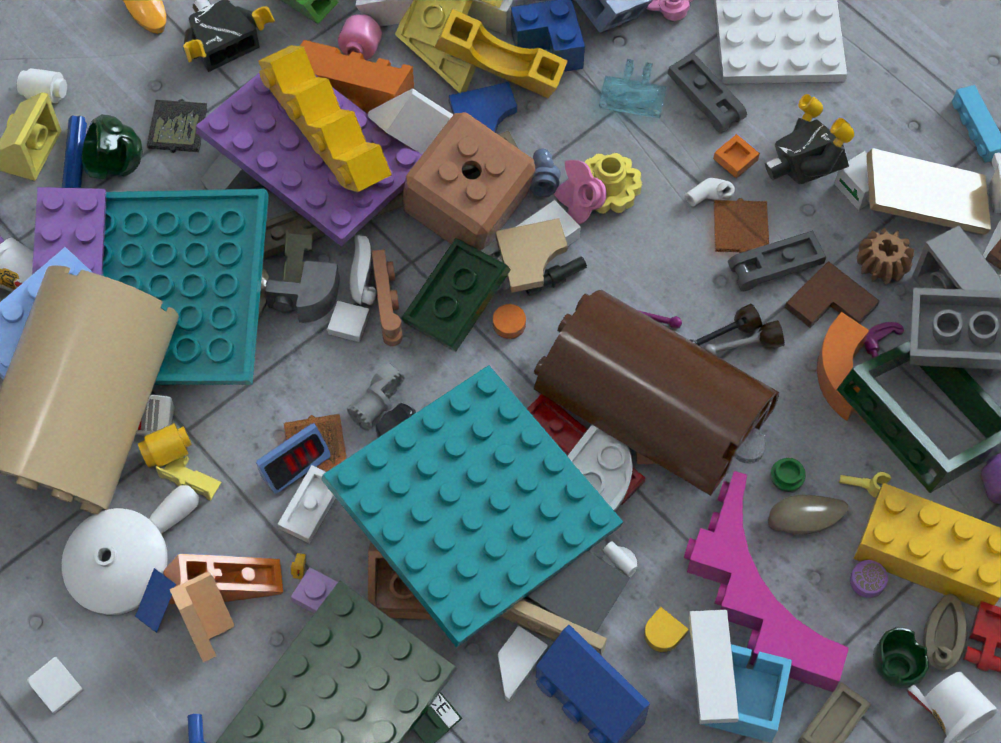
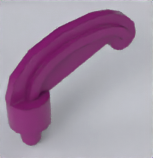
(879, 332)

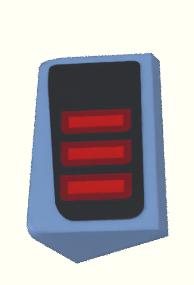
(293, 458)

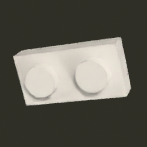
(307, 507)

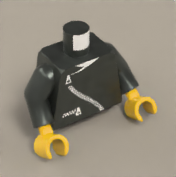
(223, 32)
(811, 147)

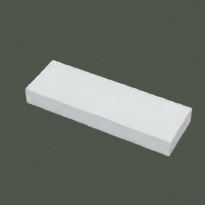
(713, 667)

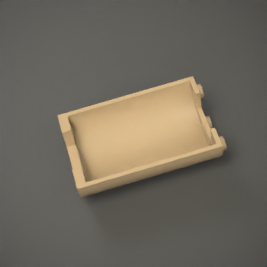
(80, 385)

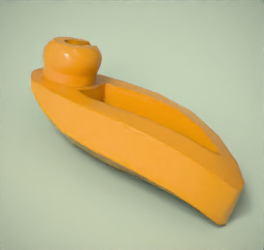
(148, 14)

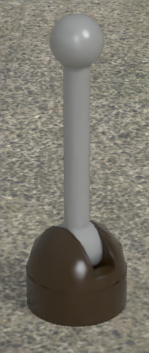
(769, 335)

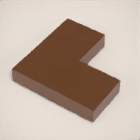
(831, 289)

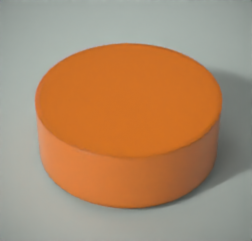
(509, 321)

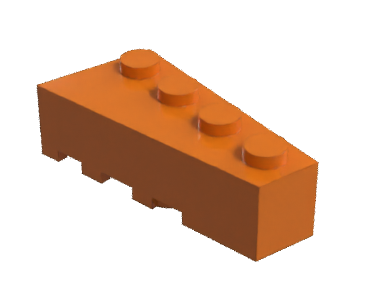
(357, 79)

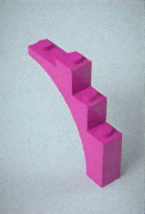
(724, 557)

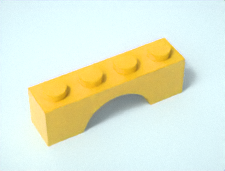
(526, 67)

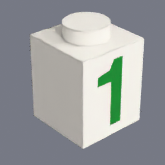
(854, 181)

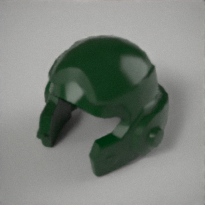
(110, 148)

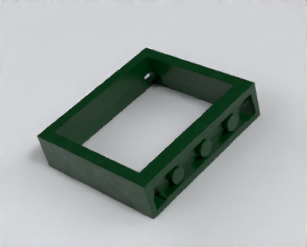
(905, 436)

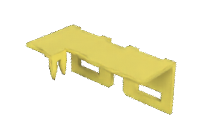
(196, 480)

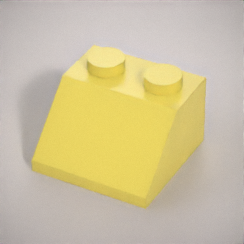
(29, 137)

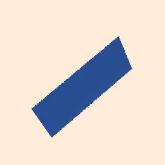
(155, 600)

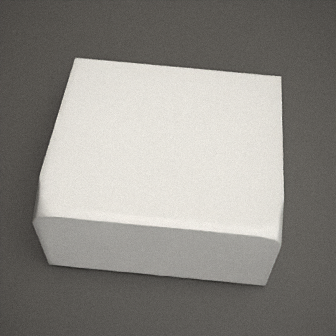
(54, 685)

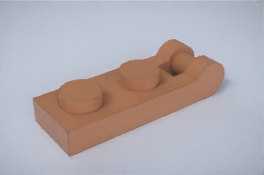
(387, 299)

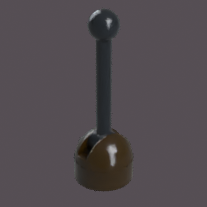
(746, 320)

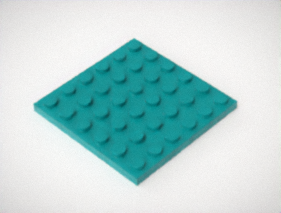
(204, 262)
(472, 504)

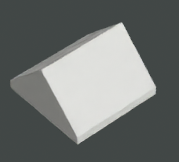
(411, 119)

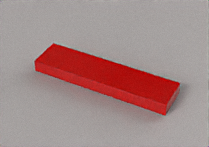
(568, 432)

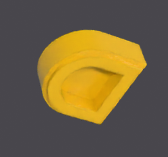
(664, 631)

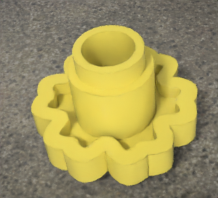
(619, 178)

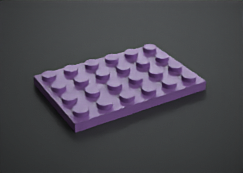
(270, 147)

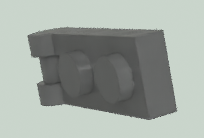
(707, 92)
(777, 260)

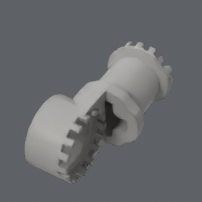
(377, 400)

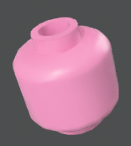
(360, 35)

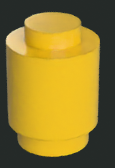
(164, 445)

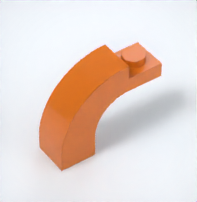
(835, 360)

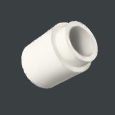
(38, 81)

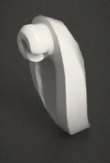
(361, 272)

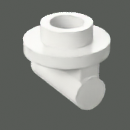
(620, 558)

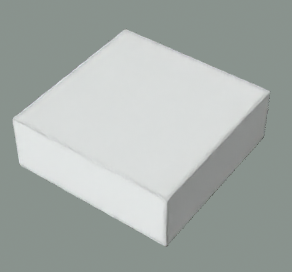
(348, 321)

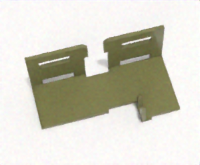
(294, 251)

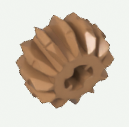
(885, 256)

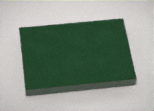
(455, 294)

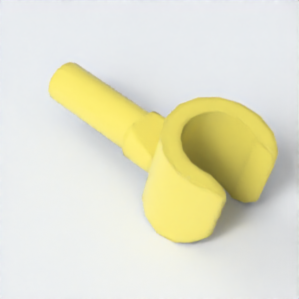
(869, 484)

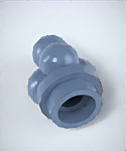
(546, 175)

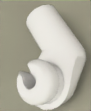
(710, 189)

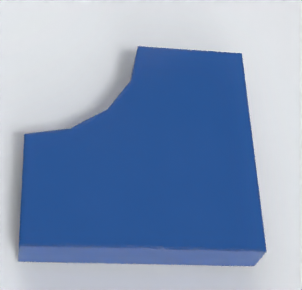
(487, 104)

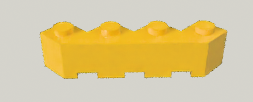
(316, 112)

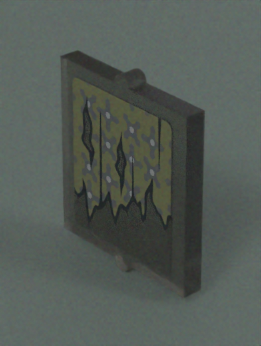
(175, 125)

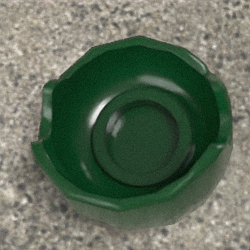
(900, 658)

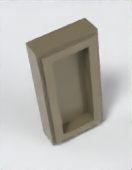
(836, 717)

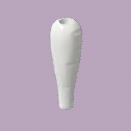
(175, 507)

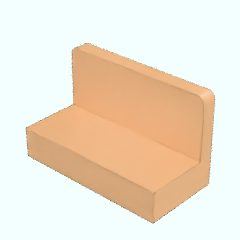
(202, 611)

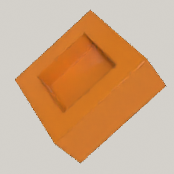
(736, 156)

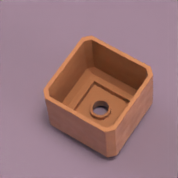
(464, 207)

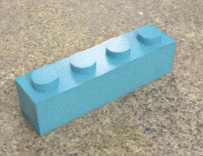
(978, 121)

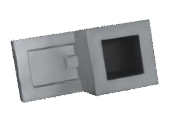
(310, 297)

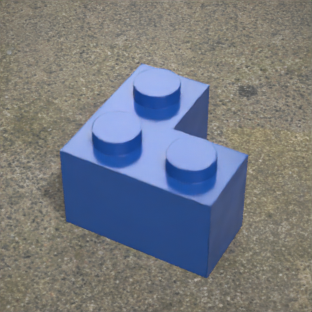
(550, 27)

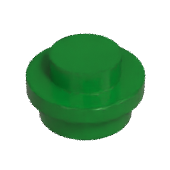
(788, 474)

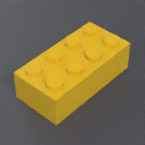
(933, 546)

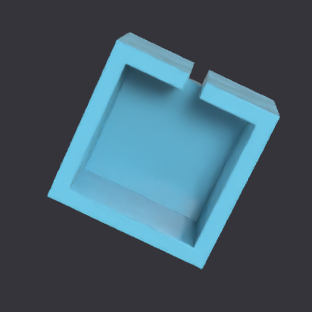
(758, 694)

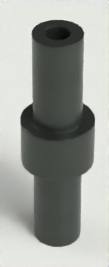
(557, 274)

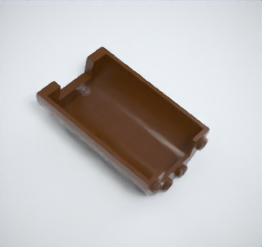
(653, 389)

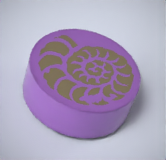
(868, 578)

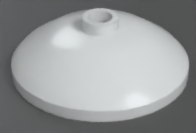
(121, 581)

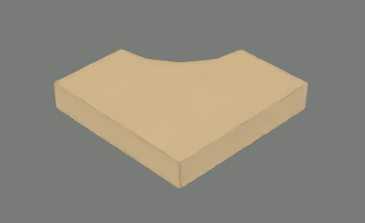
(529, 250)

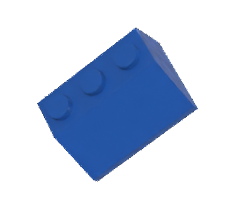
(590, 689)

